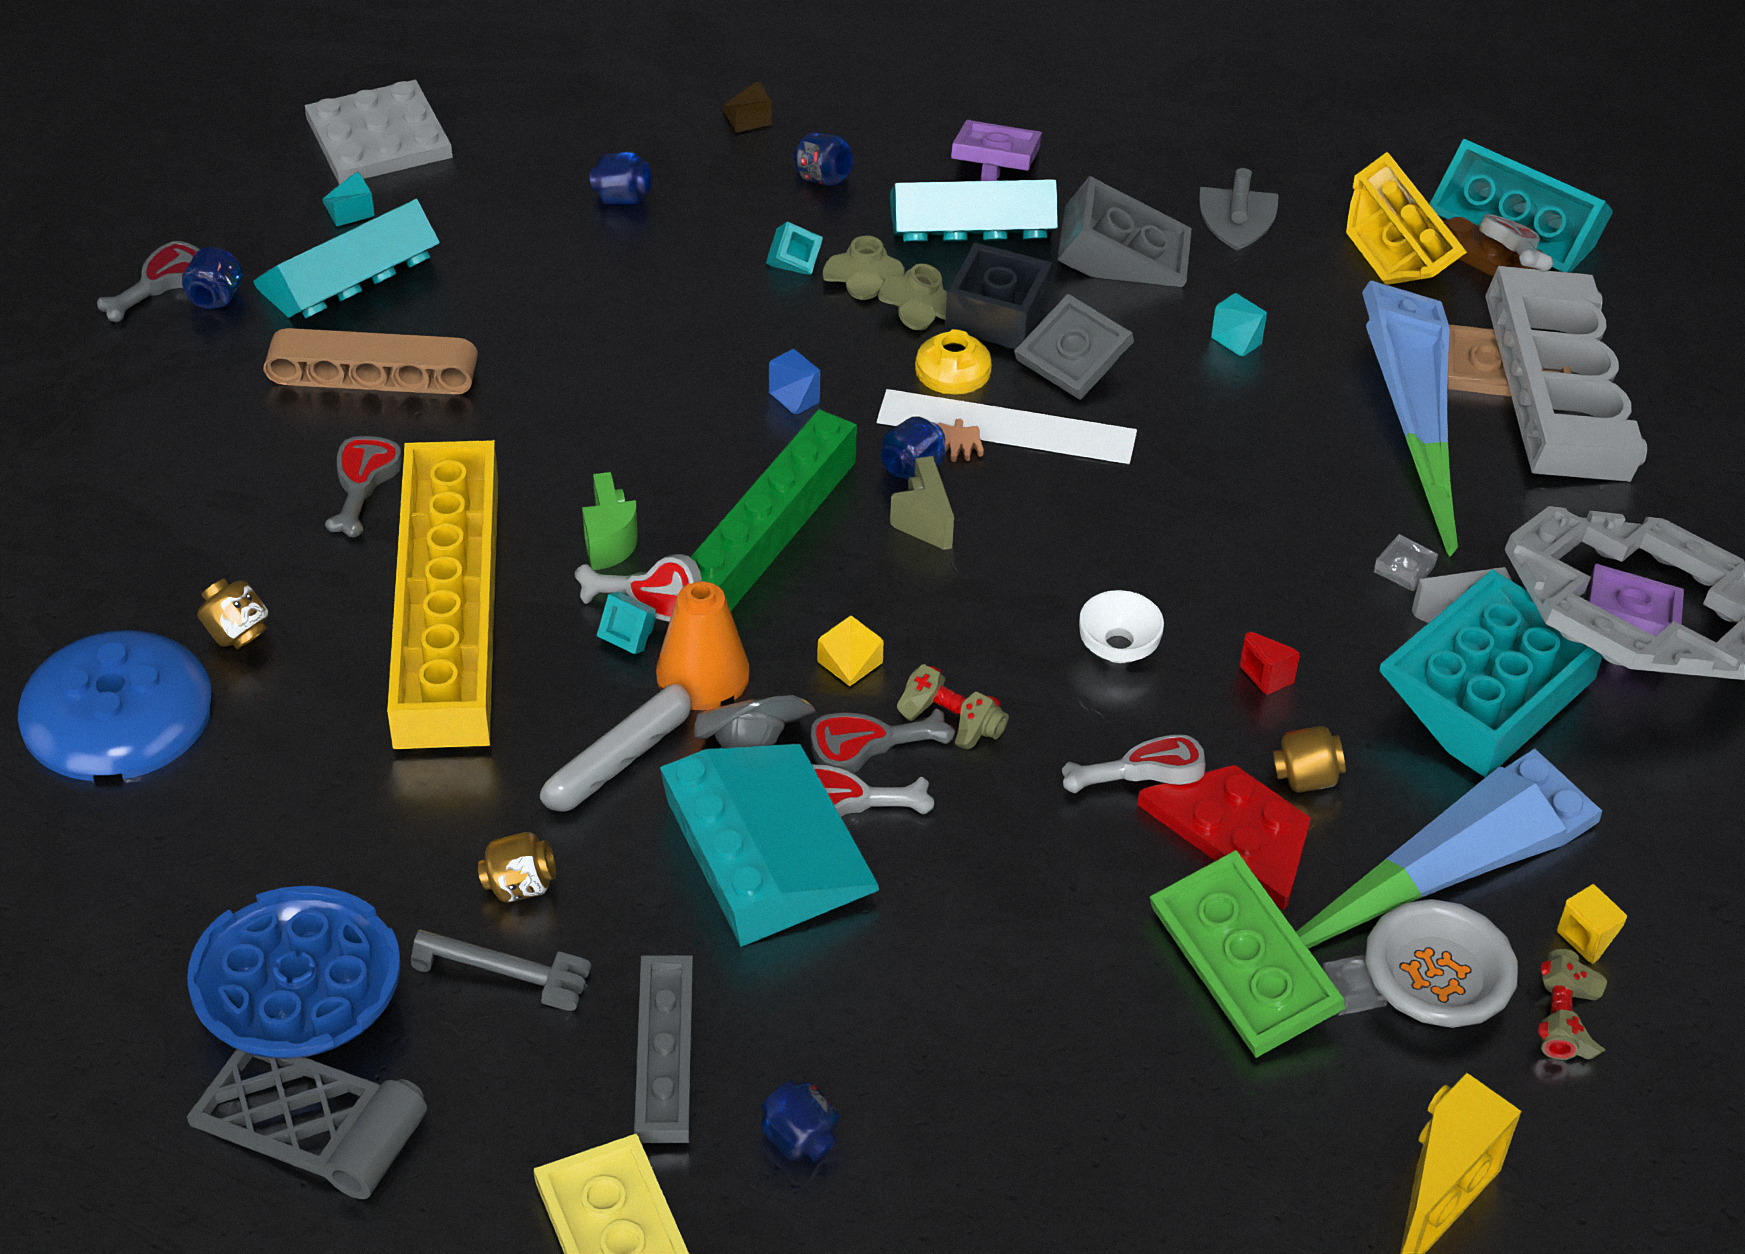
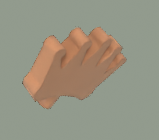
(962, 438)

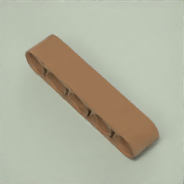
(371, 361)

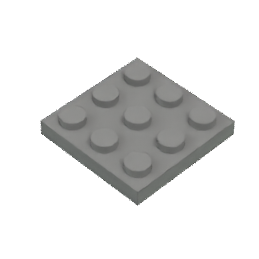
(378, 131)

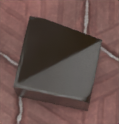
(749, 109)

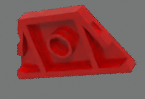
(1238, 813)

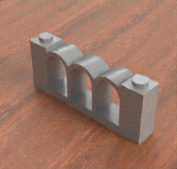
(1562, 443)

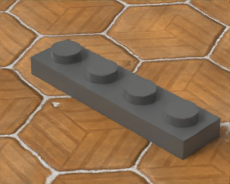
(664, 1049)

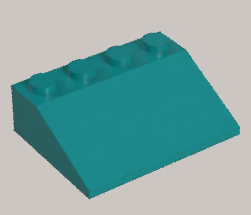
(1489, 673)
(765, 836)

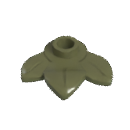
(863, 267)
(917, 295)

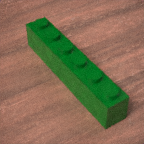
(777, 505)

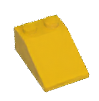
(1458, 1158)

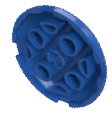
(114, 705)
(294, 972)

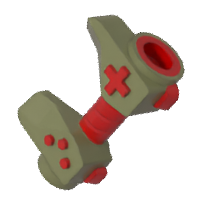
(977, 713)
(1563, 1031)

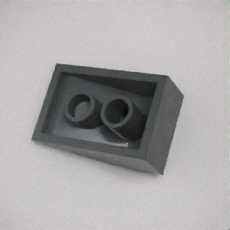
(1122, 238)

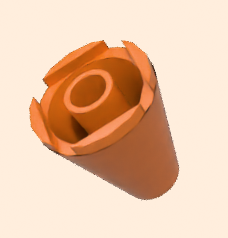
(703, 648)

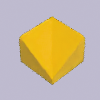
(850, 650)
(1590, 922)

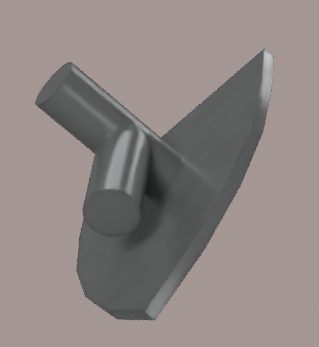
(1238, 214)

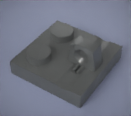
(1074, 346)

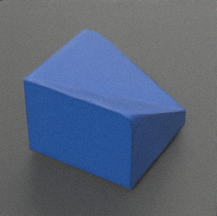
(794, 381)

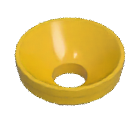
(953, 371)

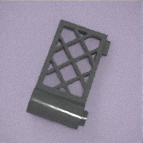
(367, 1133)

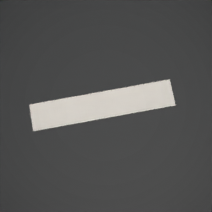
(1015, 426)

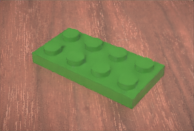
(1247, 953)

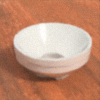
(1125, 616)

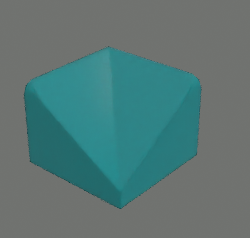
(350, 201)
(794, 249)
(1238, 324)

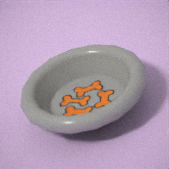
(1441, 963)

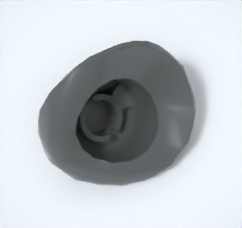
(751, 721)

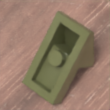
(925, 507)

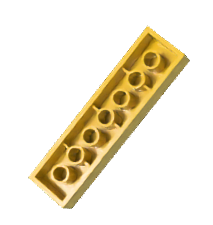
(444, 596)

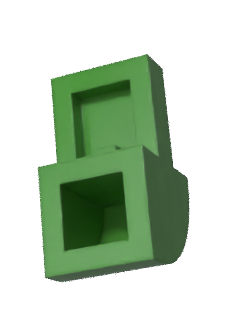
(609, 525)

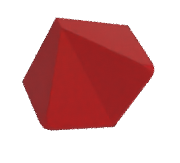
(1268, 662)

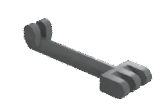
(560, 981)

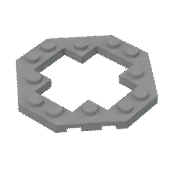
(1558, 588)

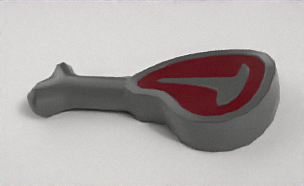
(159, 274)

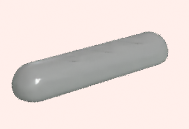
(616, 749)

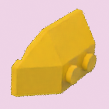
(1398, 226)

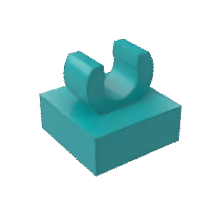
(626, 622)

